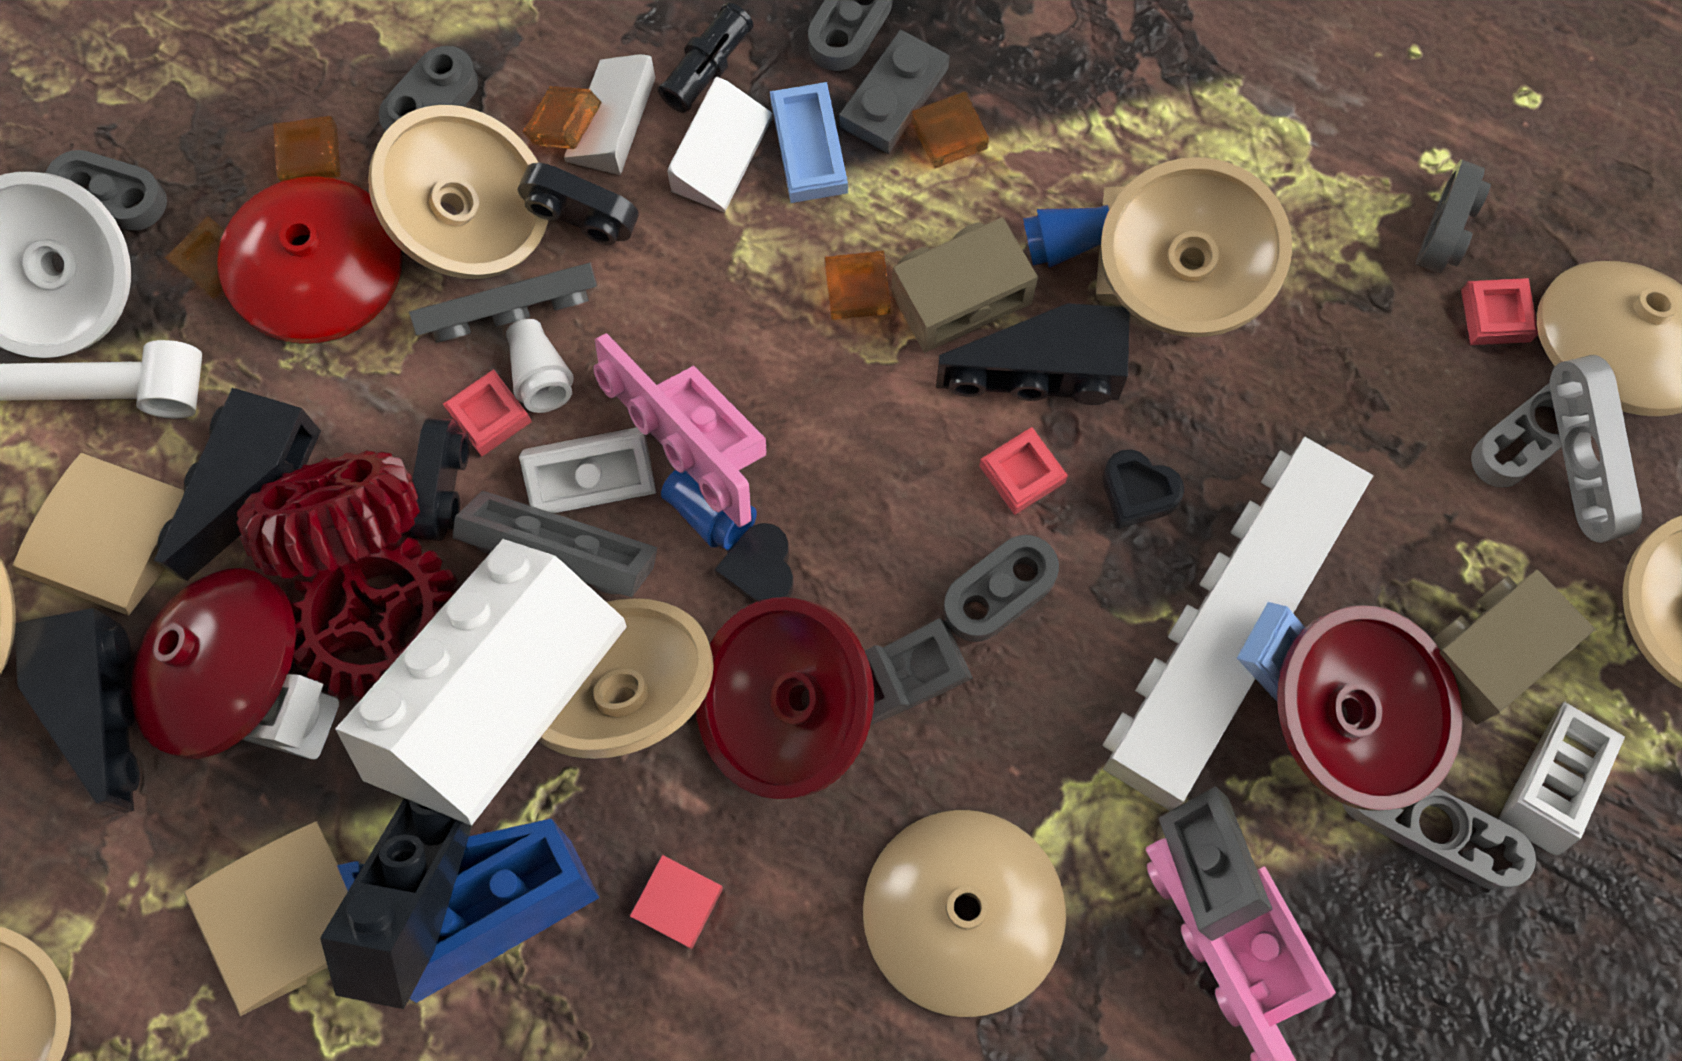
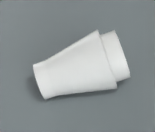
(538, 370)

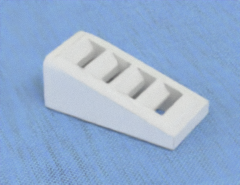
(1544, 815)

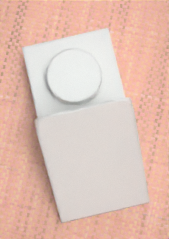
(297, 719)

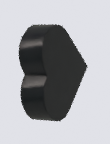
(1139, 489)
(759, 564)

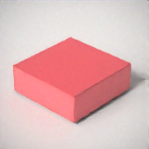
(1499, 311)
(487, 412)
(1023, 470)
(677, 901)

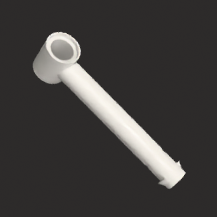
(162, 383)

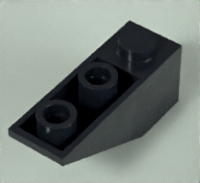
(1059, 353)
(247, 447)
(76, 686)
(395, 907)

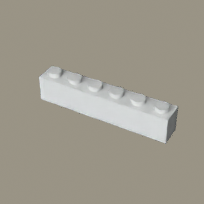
(1203, 680)

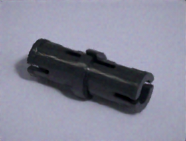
(700, 52)

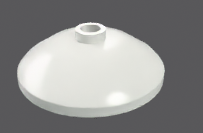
(50, 310)

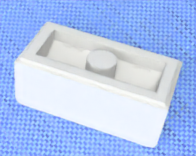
(623, 89)
(718, 146)
(588, 471)

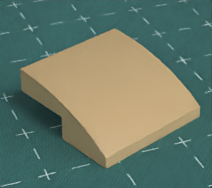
(99, 534)
(269, 916)

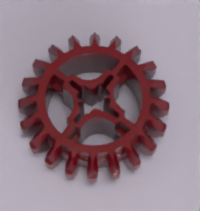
(328, 514)
(327, 637)

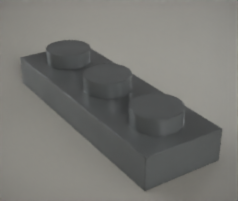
(505, 303)
(593, 554)

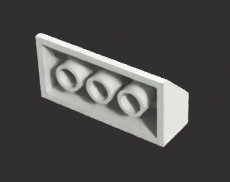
(480, 682)

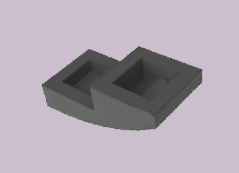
(915, 669)

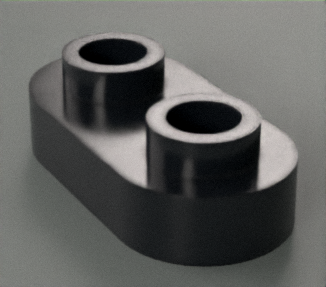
(564, 196)
(439, 457)

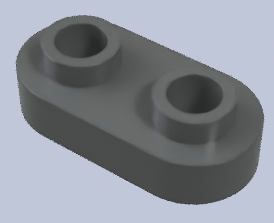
(846, 24)
(426, 87)
(115, 186)
(1446, 237)
(998, 589)

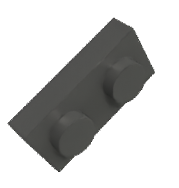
(892, 90)
(1214, 864)

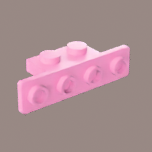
(691, 422)
(1260, 967)

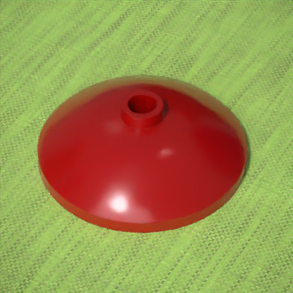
(312, 288)

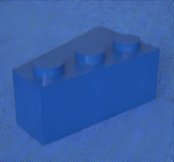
(504, 893)

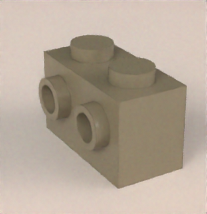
(963, 283)
(1510, 643)

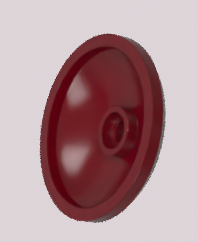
(213, 663)
(1397, 700)
(755, 707)

